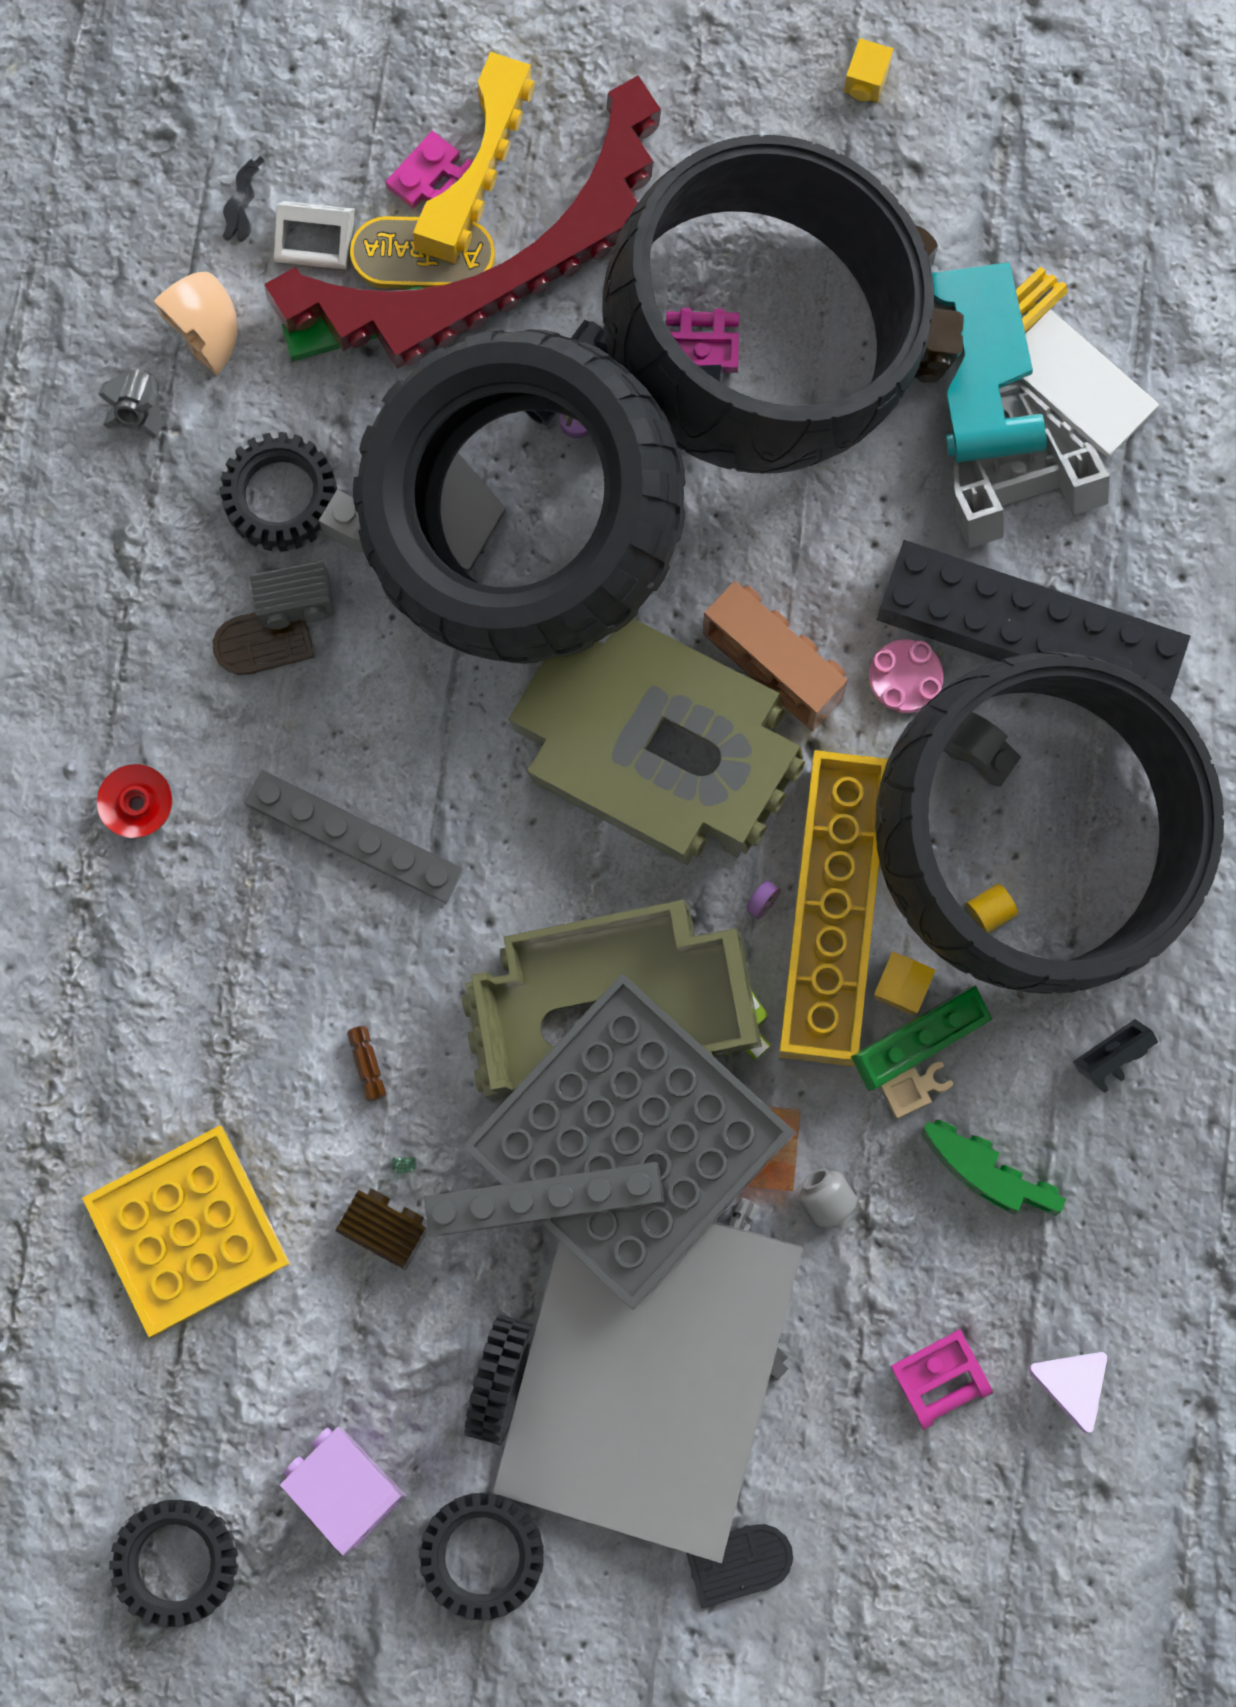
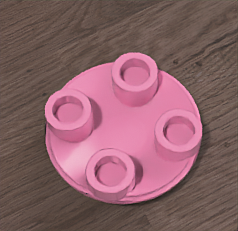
(906, 675)

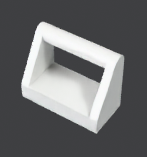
(313, 214)

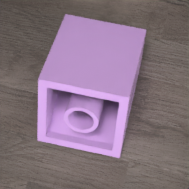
(341, 1489)

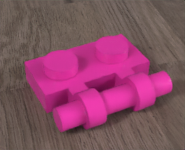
(424, 169)
(707, 347)

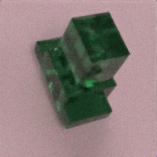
(404, 1164)

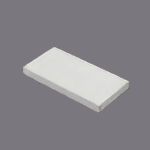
(1084, 385)

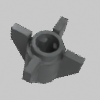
(133, 401)

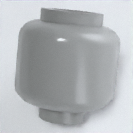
(828, 1198)

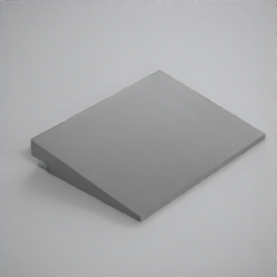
(656, 1406)

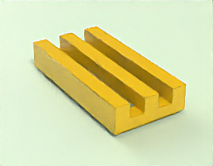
(1032, 290)

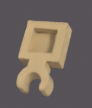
(910, 1091)

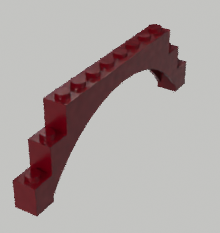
(422, 319)

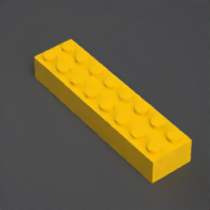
(833, 911)

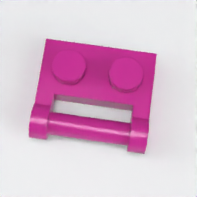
(935, 1366)

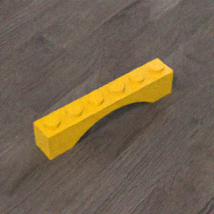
(447, 218)

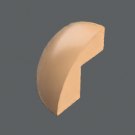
(203, 315)

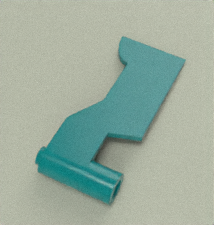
(993, 358)

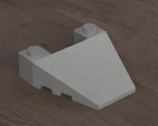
(989, 484)
(467, 515)

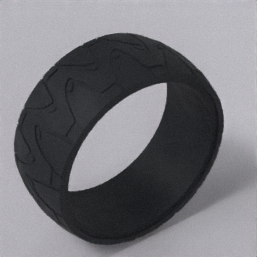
(840, 208)
(1183, 789)

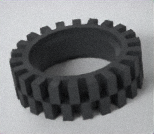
(259, 455)
(498, 1380)
(126, 1559)
(433, 1562)

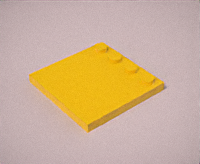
(185, 1231)

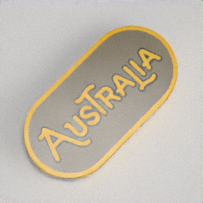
(387, 259)

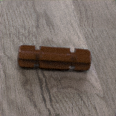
(366, 1063)

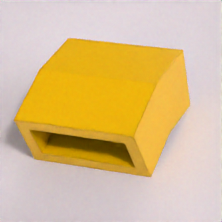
(904, 983)

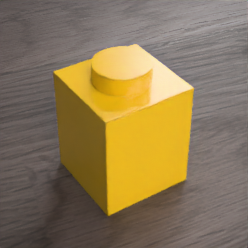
(868, 71)

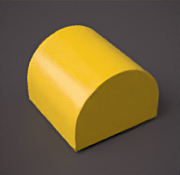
(992, 908)

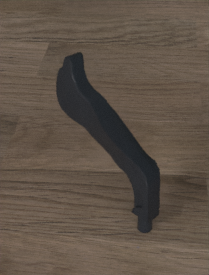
(235, 208)

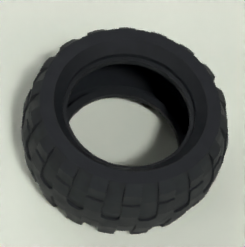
(427, 425)

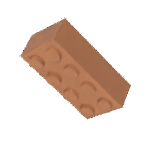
(775, 654)

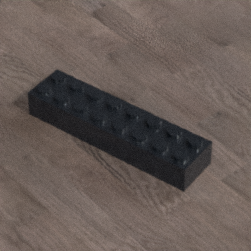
(1014, 617)

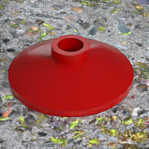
(122, 788)

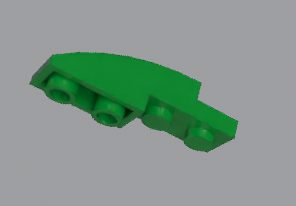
(973, 1165)

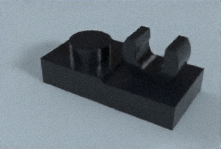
(1120, 1048)

